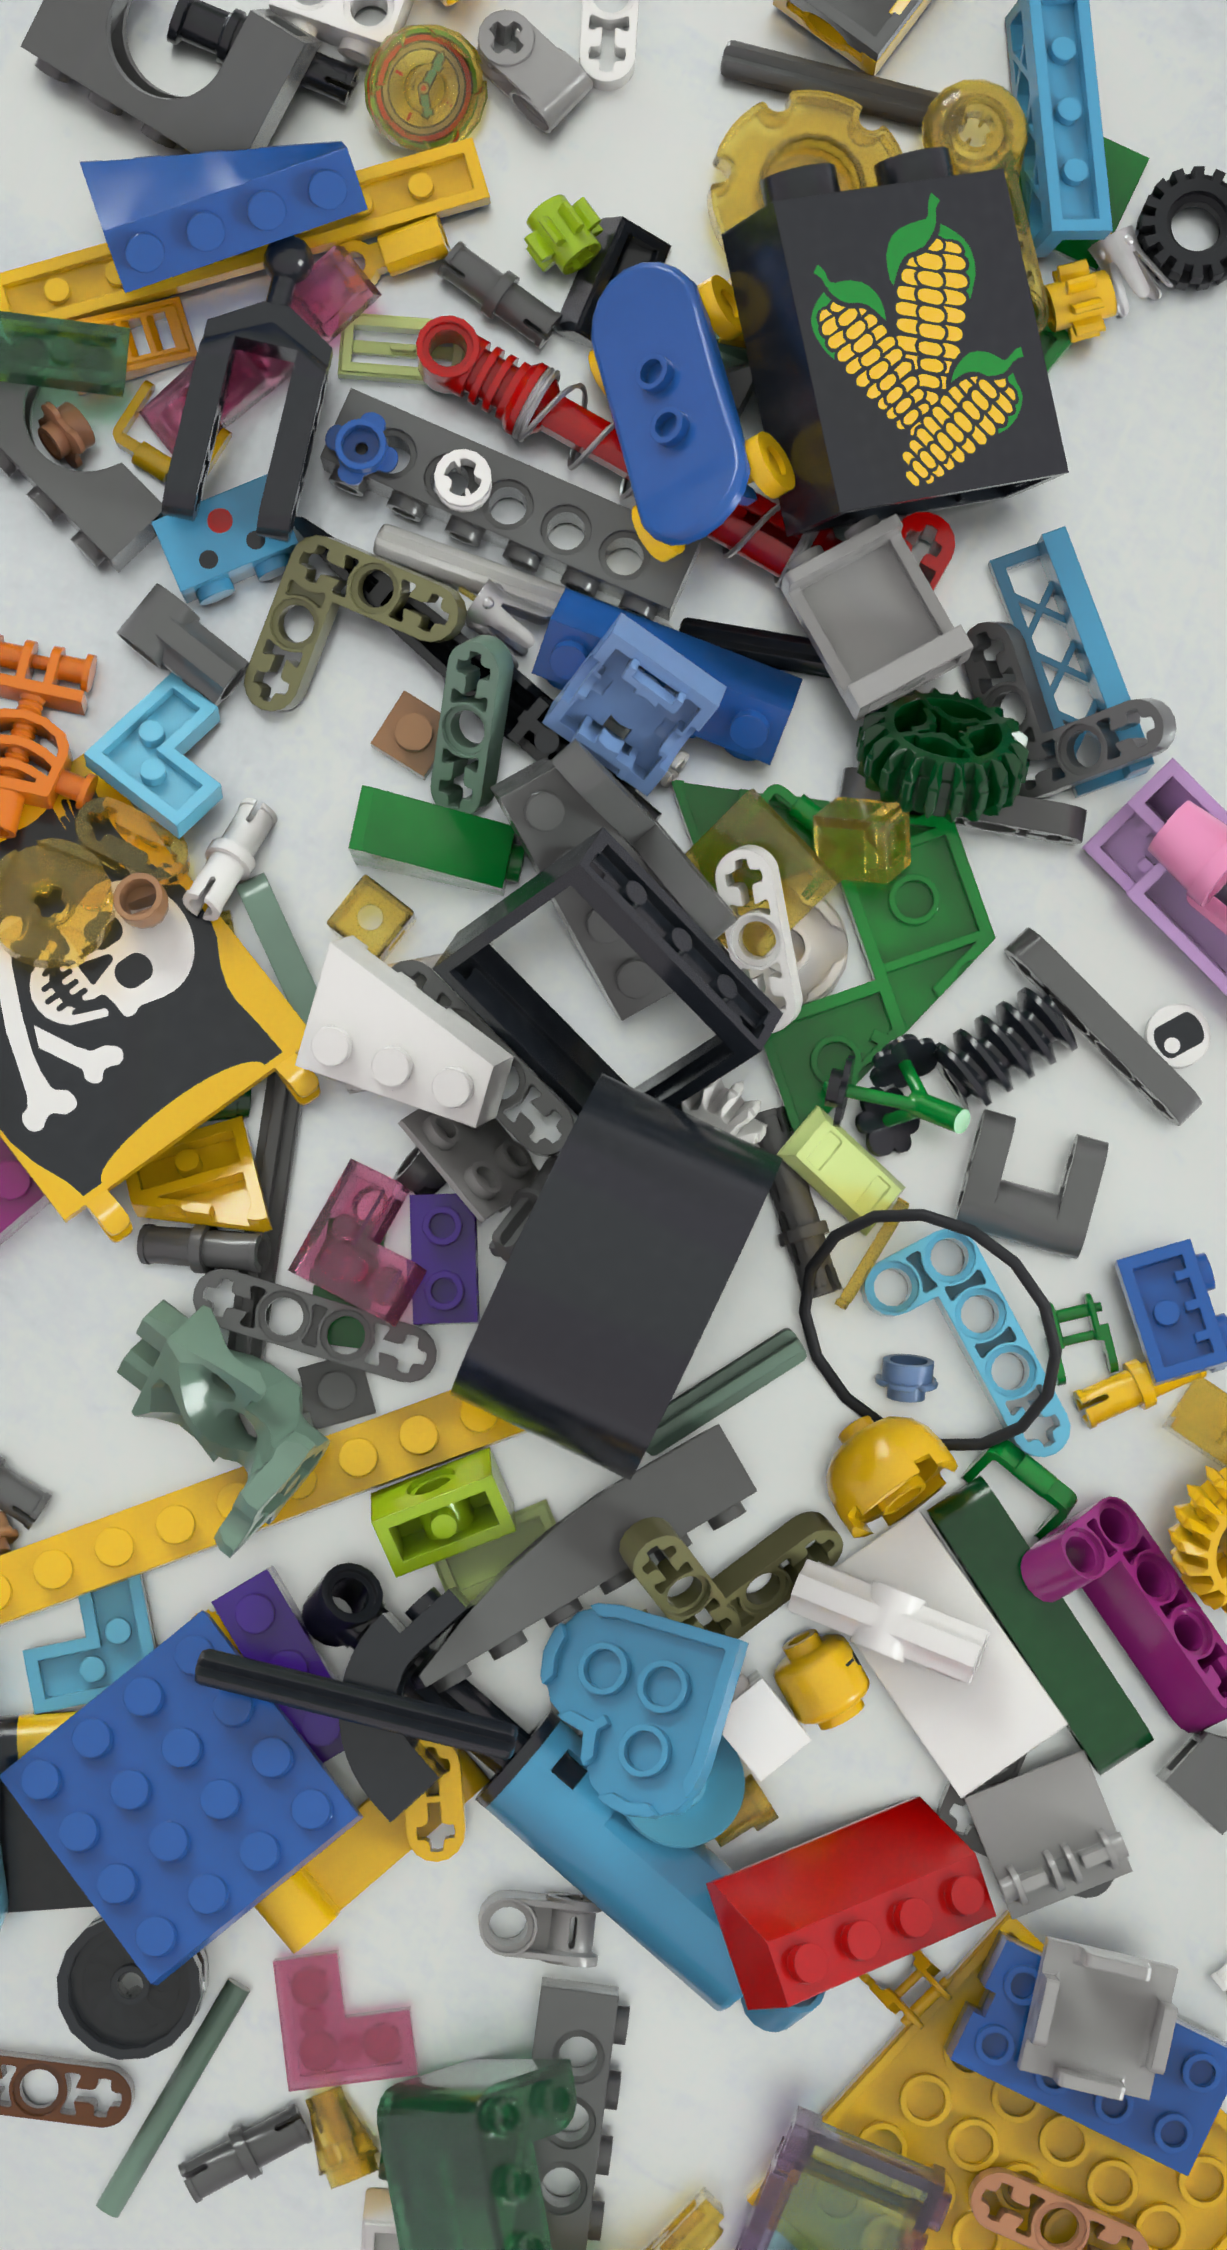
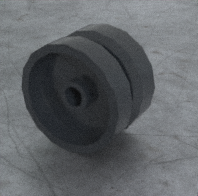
(118, 2019)

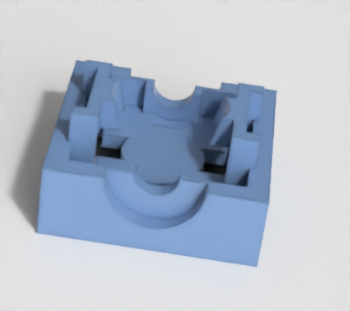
(616, 684)

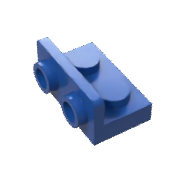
(1173, 1311)

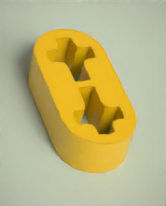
(451, 1807)

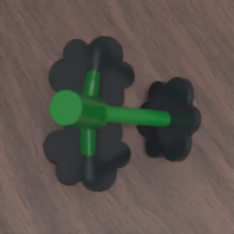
(888, 1114)

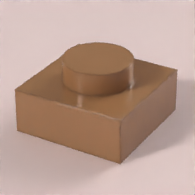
(409, 735)

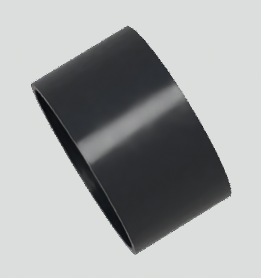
(615, 1276)

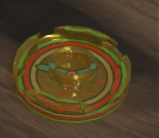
(425, 87)

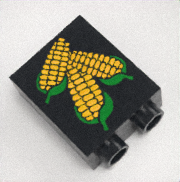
(893, 341)

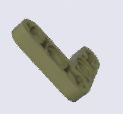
(323, 602)
(725, 1595)

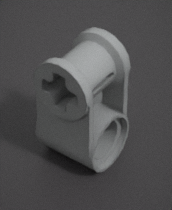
(538, 77)
(545, 1928)

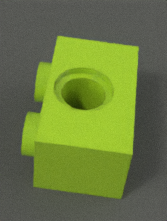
(442, 1512)

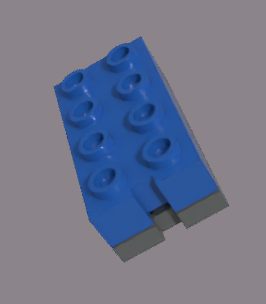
(1163, 2128)

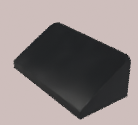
(621, 247)

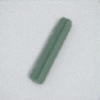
(727, 1388)

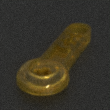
(1000, 149)

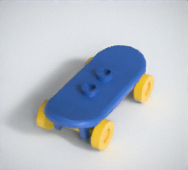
(676, 405)

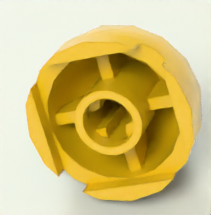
(885, 1471)

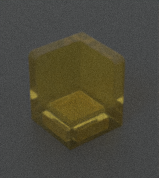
(863, 839)
(1202, 1420)

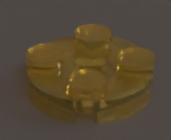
(65, 936)

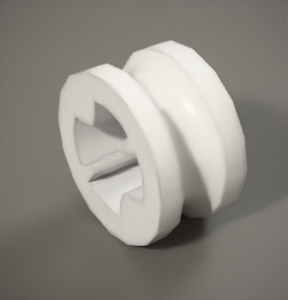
(444, 484)

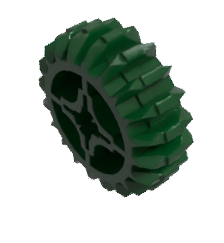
(943, 755)

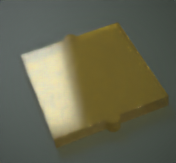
(869, 1258)

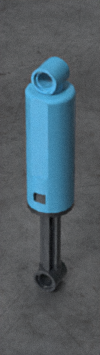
(554, 1809)

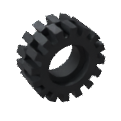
(1156, 233)

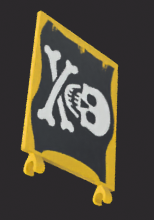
(133, 1042)

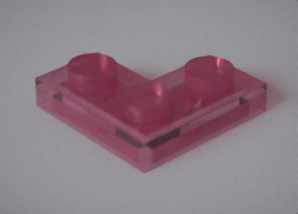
(345, 1247)
(327, 2044)

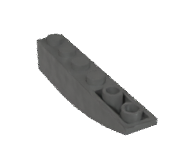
(684, 1486)

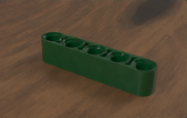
(1041, 1631)

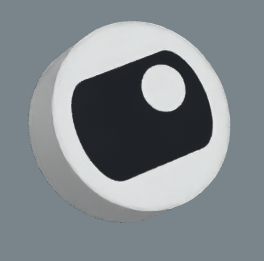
(1178, 1034)

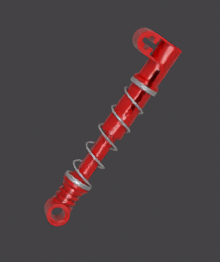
(532, 402)

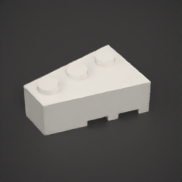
(399, 1042)

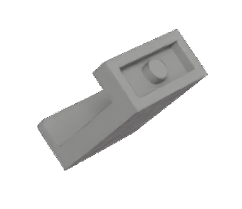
(873, 616)

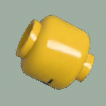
(821, 1679)

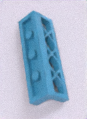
(1059, 94)
(1086, 639)

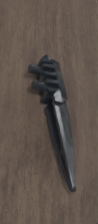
(526, 701)

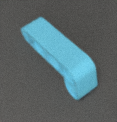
(978, 1348)

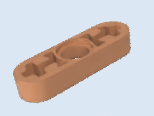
(1020, 2189)

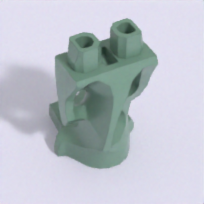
(203, 1387)

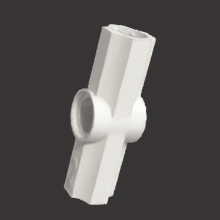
(888, 1621)

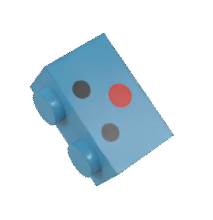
(222, 545)

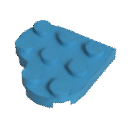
(646, 1701)

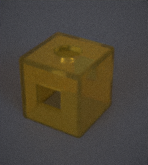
(396, 921)

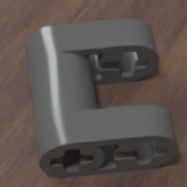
(1023, 1212)

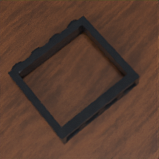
(656, 932)

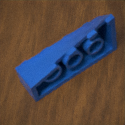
(216, 204)

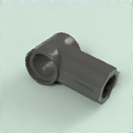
(171, 636)

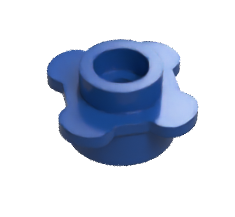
(368, 431)

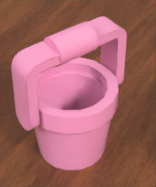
(1195, 854)

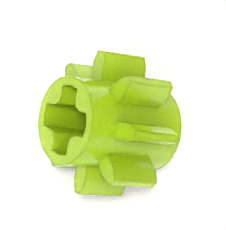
(563, 234)

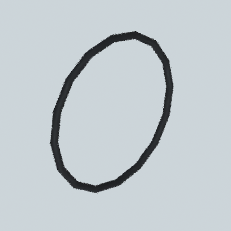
(989, 1244)

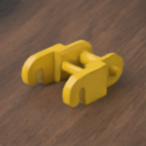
(892, 1999)

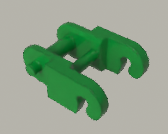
(1098, 1332)

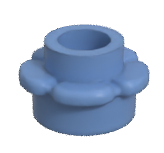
(907, 1377)

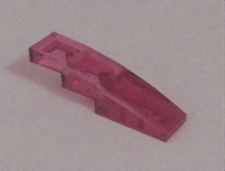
(326, 301)

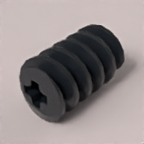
(1003, 1046)

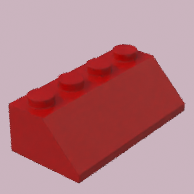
(847, 1903)

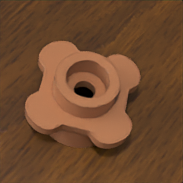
(65, 432)

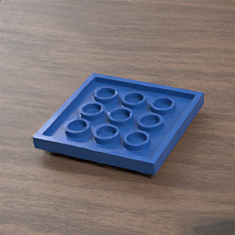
(178, 1802)

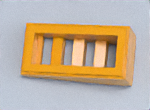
(146, 316)

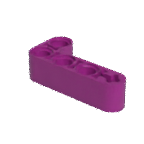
(1142, 1604)

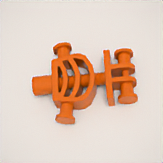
(19, 780)

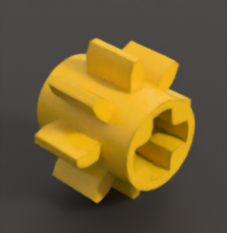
(1080, 300)

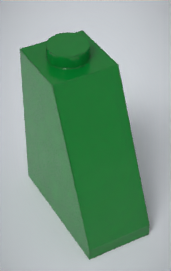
(434, 842)

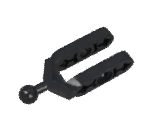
(269, 331)

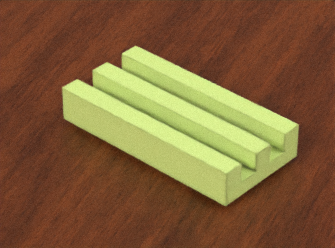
(382, 372)

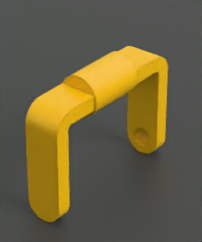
(144, 454)

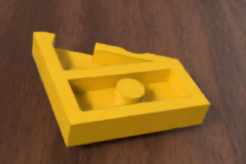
(204, 1181)

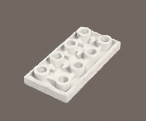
(964, 1726)

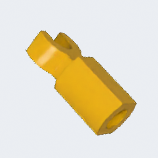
(402, 248)

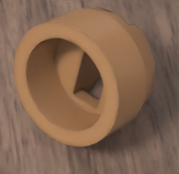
(138, 892)

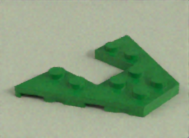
(912, 933)

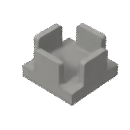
(1099, 2020)

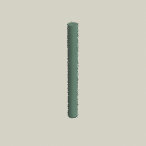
(173, 2098)

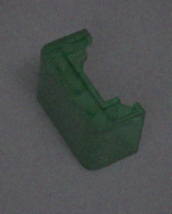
(466, 2154)

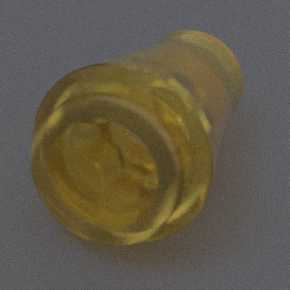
(340, 2139)

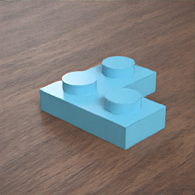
(147, 760)
(115, 1640)

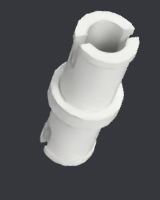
(230, 859)

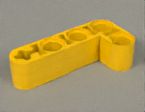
(351, 1864)

